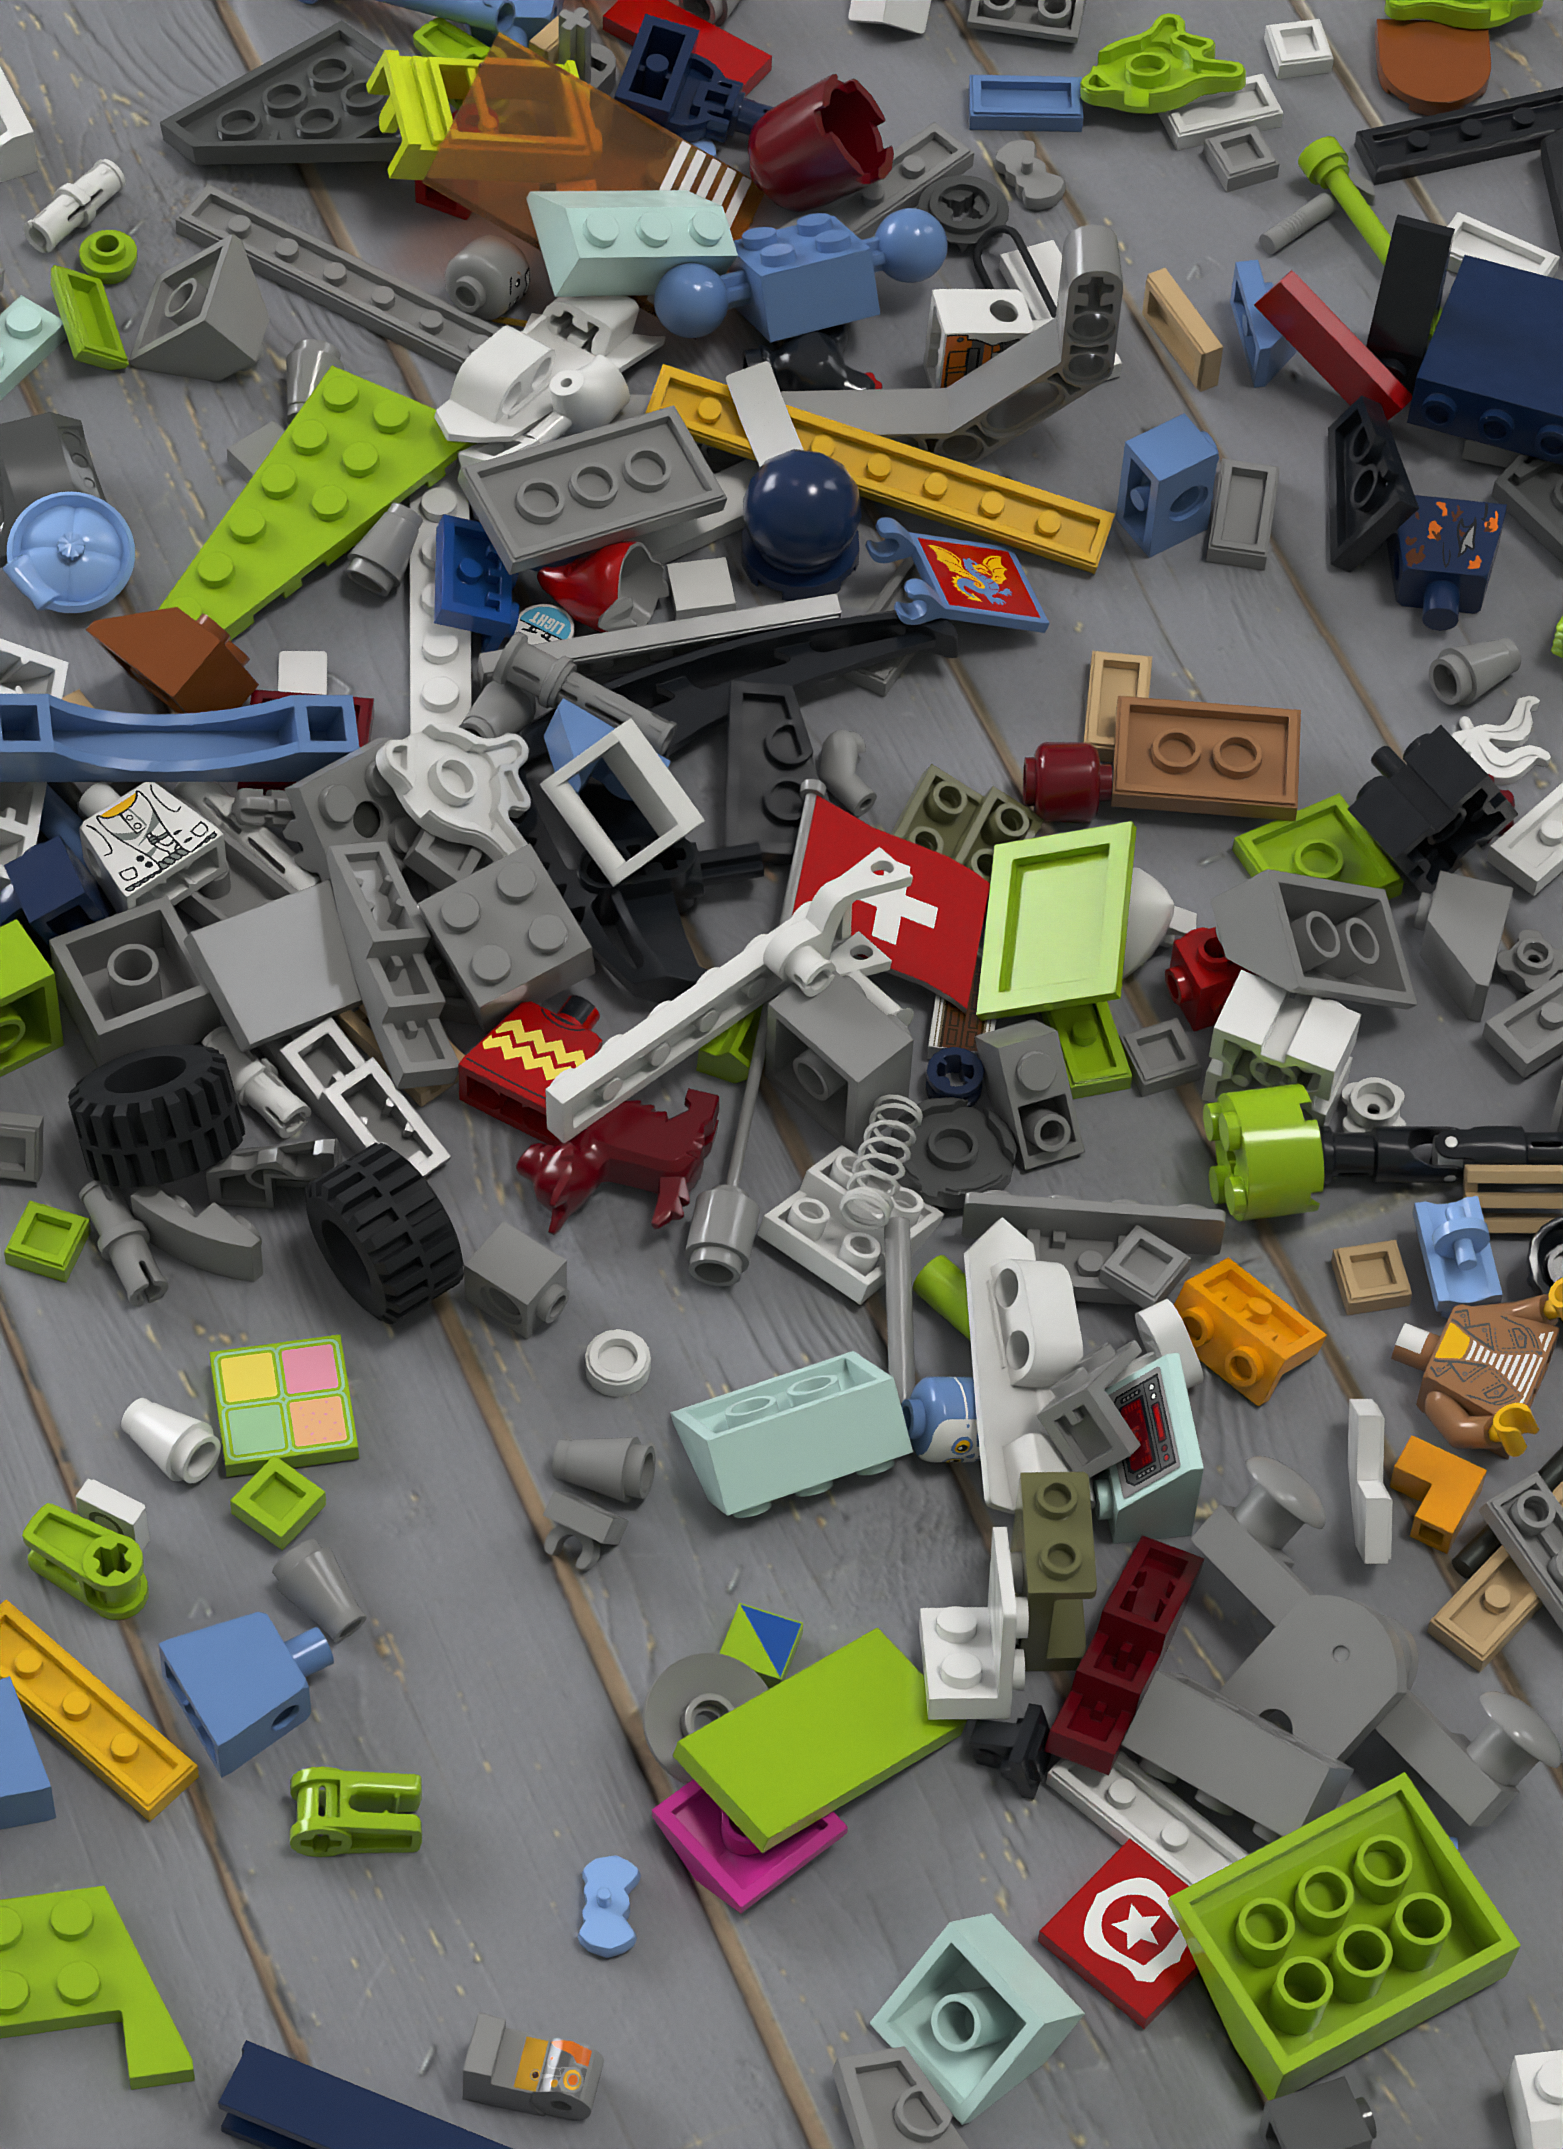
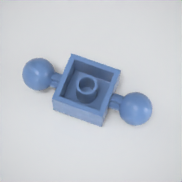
(801, 276)

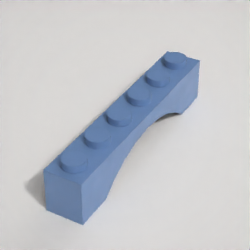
(252, 743)

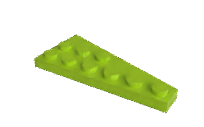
(314, 497)

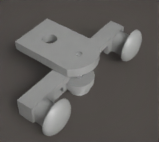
(1351, 1669)

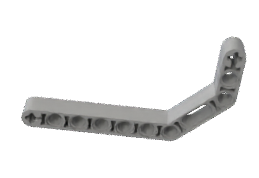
(1004, 393)

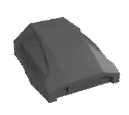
(40, 459)

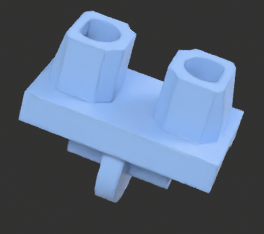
(1457, 1254)

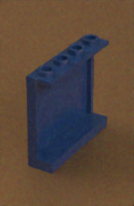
(1496, 362)

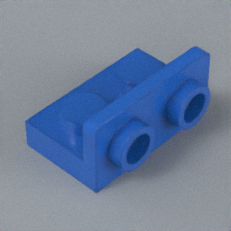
(473, 583)

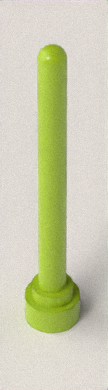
(1326, 165)

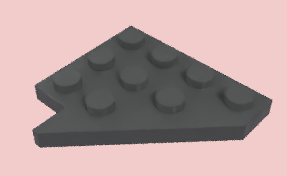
(292, 109)

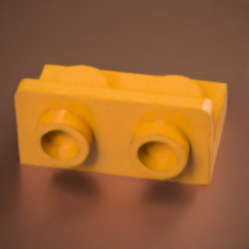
(1245, 1329)

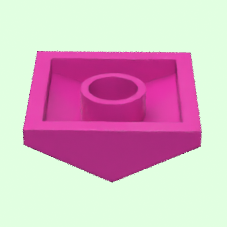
(725, 1857)

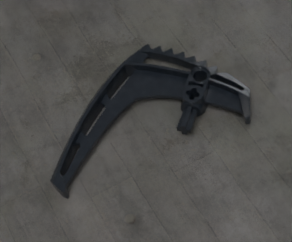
(650, 900)

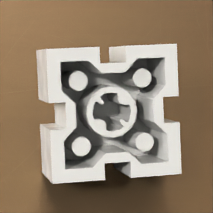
(1281, 1041)

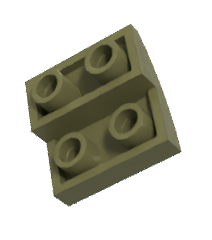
(962, 822)

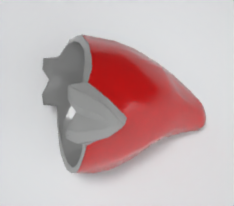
(609, 587)

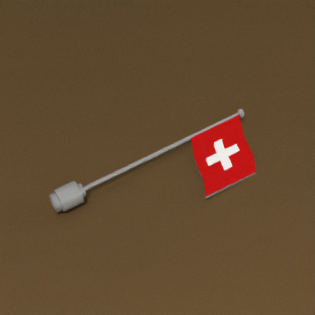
(925, 931)

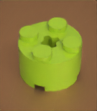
(1264, 1152)

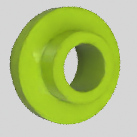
(108, 255)

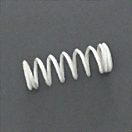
(873, 1194)

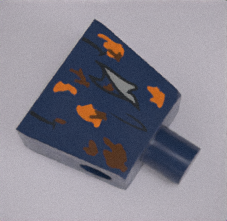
(1445, 557)

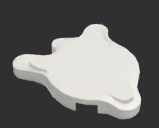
(460, 785)

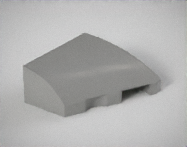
(252, 1174)

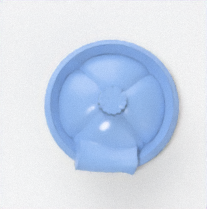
(70, 552)

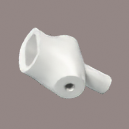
(583, 400)

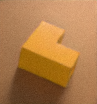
(1443, 1485)

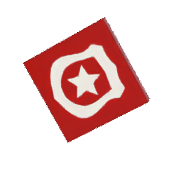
(1125, 1935)

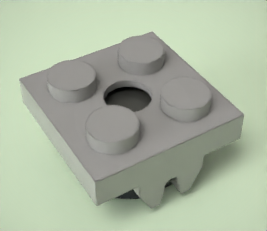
(347, 806)

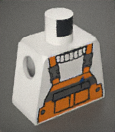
(971, 329)

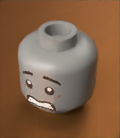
(488, 274)

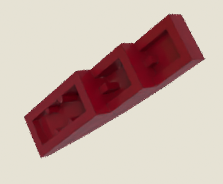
(1124, 1654)

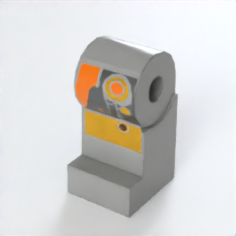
(530, 2071)

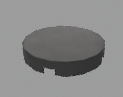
(955, 1152)

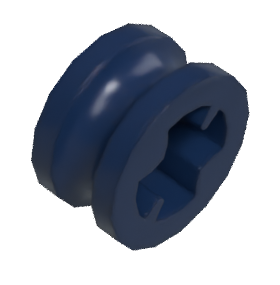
(956, 1061)

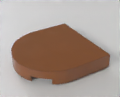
(1432, 63)

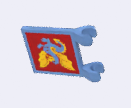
(959, 580)

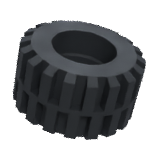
(156, 1115)
(384, 1233)

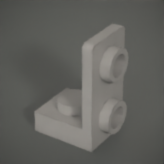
(1083, 1416)

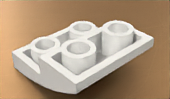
(819, 1237)

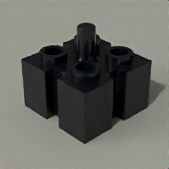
(1431, 807)

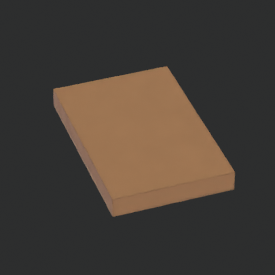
(1206, 758)

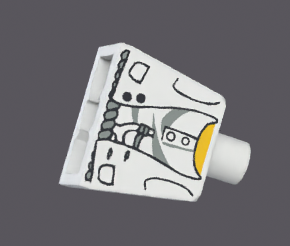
(147, 845)

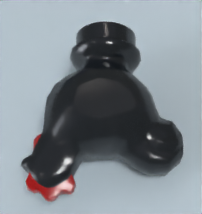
(812, 363)

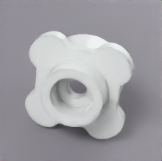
(1372, 1094)

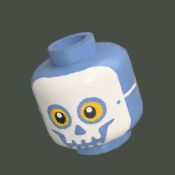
(943, 1419)

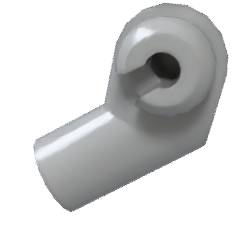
(838, 771)

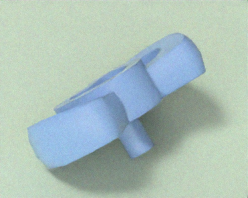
(608, 1906)

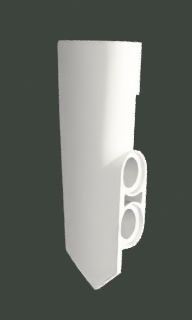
(507, 378)
(1021, 1345)

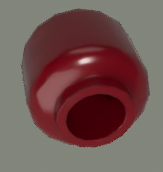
(1066, 781)

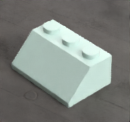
(626, 238)
(794, 1434)

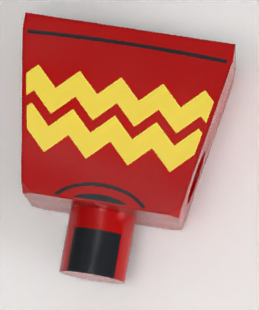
(522, 1057)

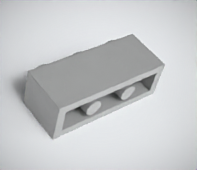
(1233, 1757)

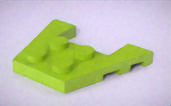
(77, 1967)

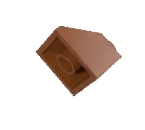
(178, 659)

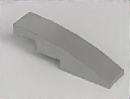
(389, 964)
(353, 1094)

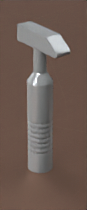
(1310, 215)

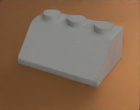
(1315, 937)

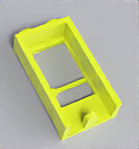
(420, 104)

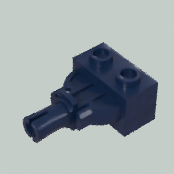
(682, 88)
(51, 894)

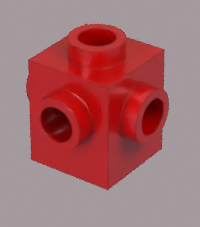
(1200, 976)

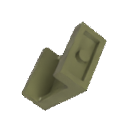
(1058, 1566)

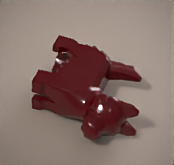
(630, 1149)

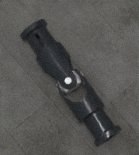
(1387, 1156)

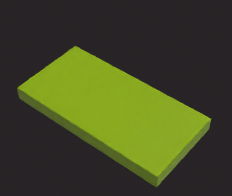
(816, 1740)

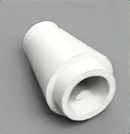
(172, 1440)

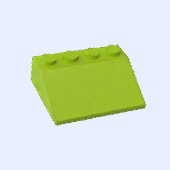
(1342, 1936)

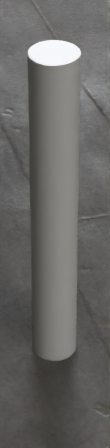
(899, 1305)

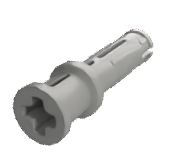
(558, 679)

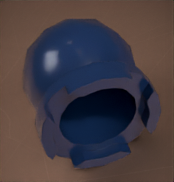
(801, 525)

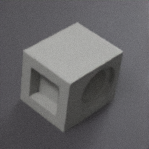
(516, 1280)

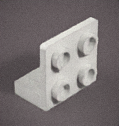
(972, 1650)

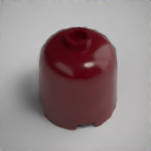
(819, 146)

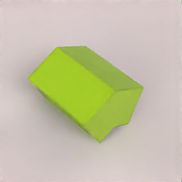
(731, 1052)

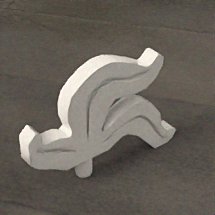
(1482, 739)

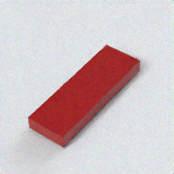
(729, 53)
(1330, 345)

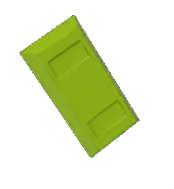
(87, 319)

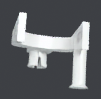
(804, 948)

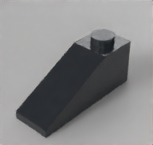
(1410, 296)

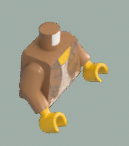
(1485, 1370)

